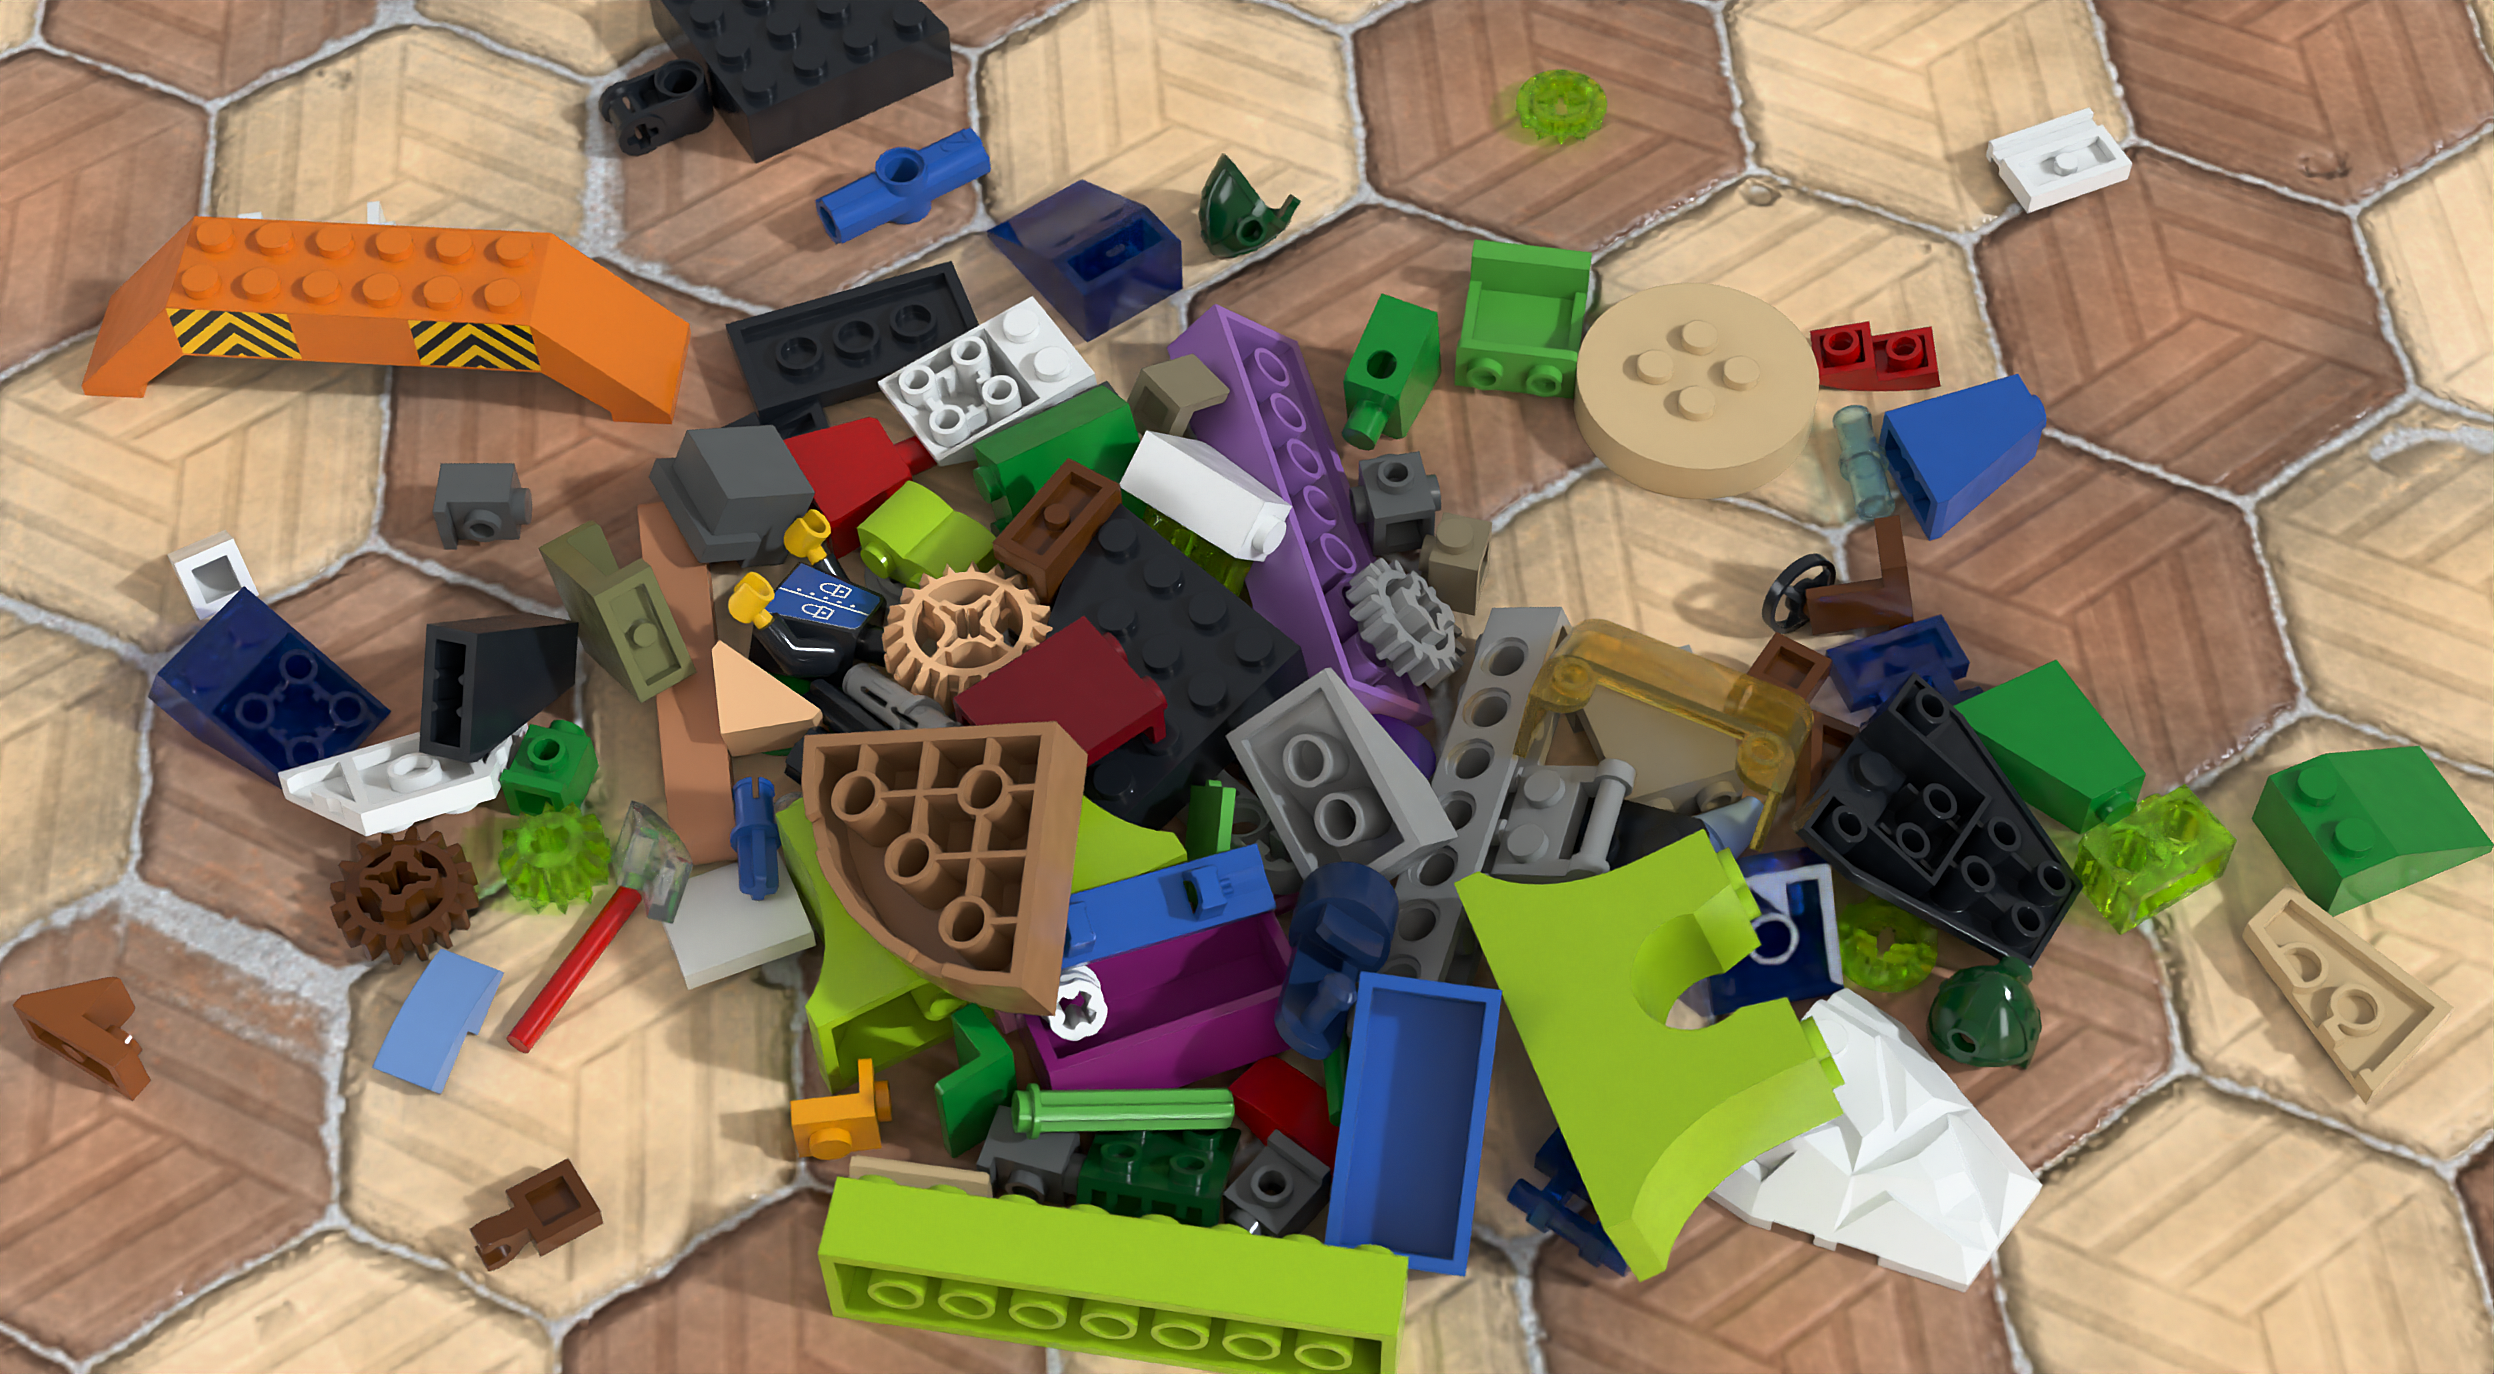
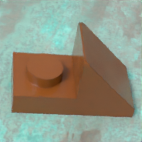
(84, 1028)

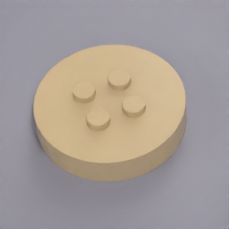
(1695, 390)

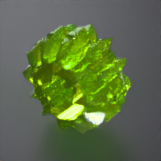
(555, 857)

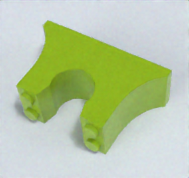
(874, 1002)
(1642, 1104)

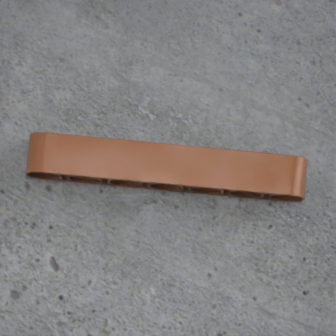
(692, 749)

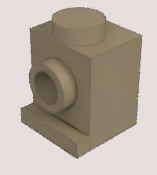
(1457, 561)

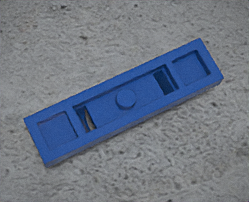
(1157, 908)

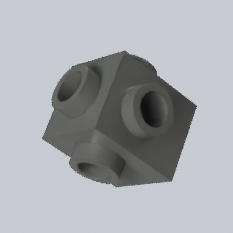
(1395, 502)

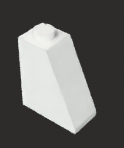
(1207, 495)

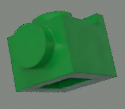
(550, 767)

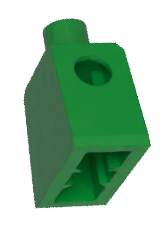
(1391, 372)

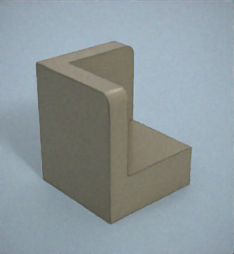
(1171, 392)

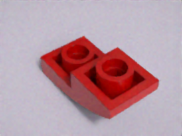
(1858, 361)
(1285, 1099)

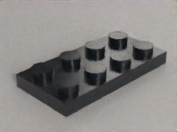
(848, 339)

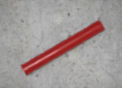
(573, 969)

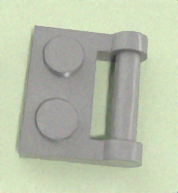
(1549, 816)

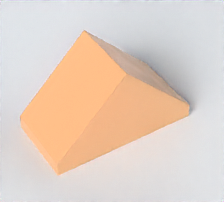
(756, 708)

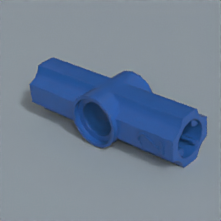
(903, 185)

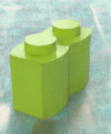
(920, 535)

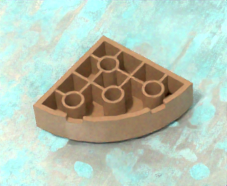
(954, 850)

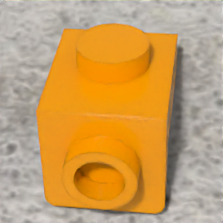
(843, 1123)

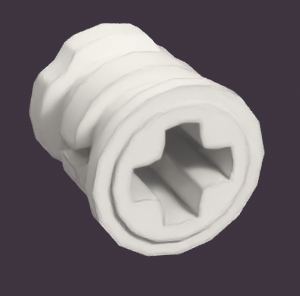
(1077, 1020)

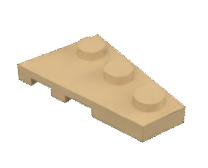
(2345, 990)

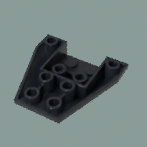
(1939, 828)

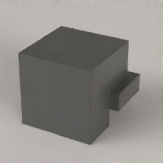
(734, 493)

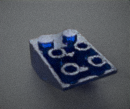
(1093, 255)
(264, 692)

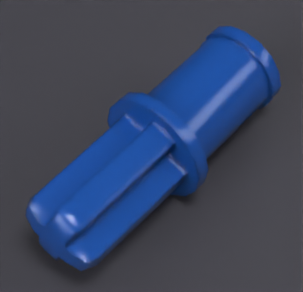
(755, 838)

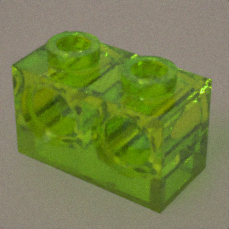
(2158, 867)

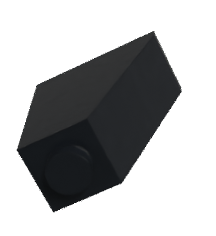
(491, 679)

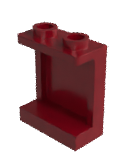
(1078, 683)

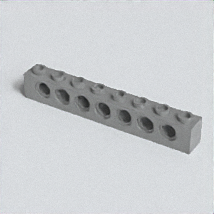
(1476, 790)

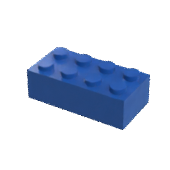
(1414, 1119)

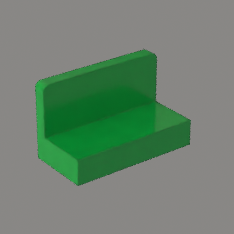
(982, 1083)

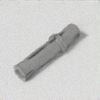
(892, 701)

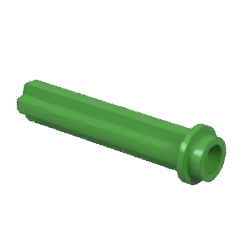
(1120, 1110)

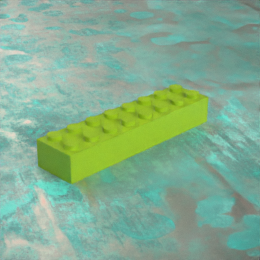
(1110, 1282)

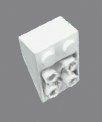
(987, 381)

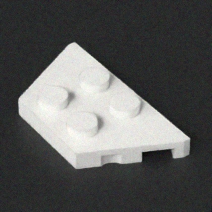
(395, 784)

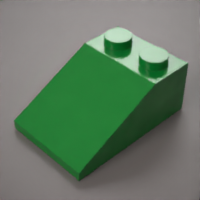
(2366, 824)

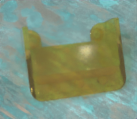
(1762, 715)

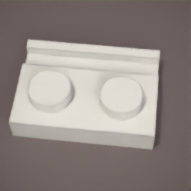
(2058, 160)

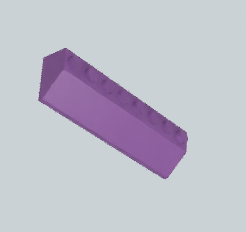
(1283, 441)

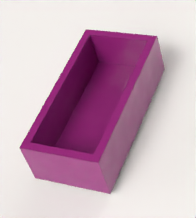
(1172, 1012)

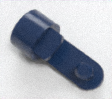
(1336, 931)

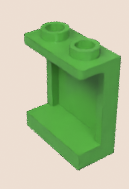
(1523, 319)

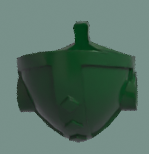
(1235, 216)
(1990, 1008)

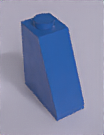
(1960, 448)

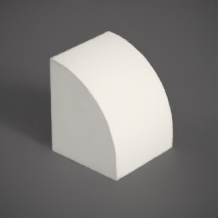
(211, 573)

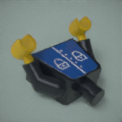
(816, 617)

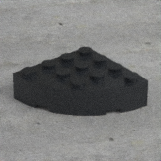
(805, 65)
(1199, 646)

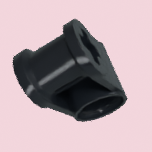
(662, 106)

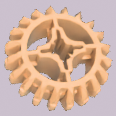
(967, 621)

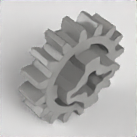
(1406, 623)

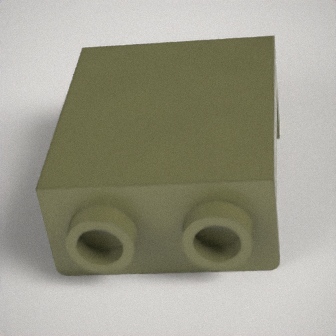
(618, 612)

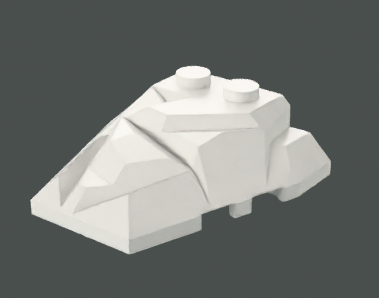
(1903, 1167)

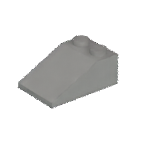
(1339, 782)

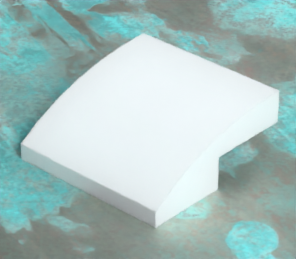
(727, 932)

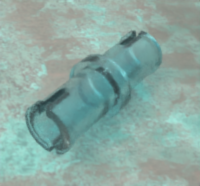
(1863, 462)

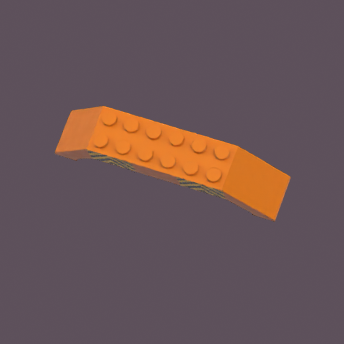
(392, 301)

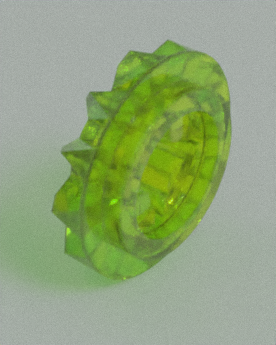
(1581, 95)
(1905, 962)

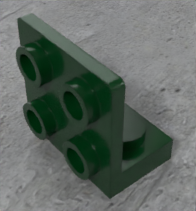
(1159, 1173)

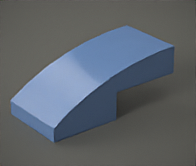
(435, 1019)

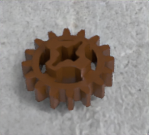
(404, 895)

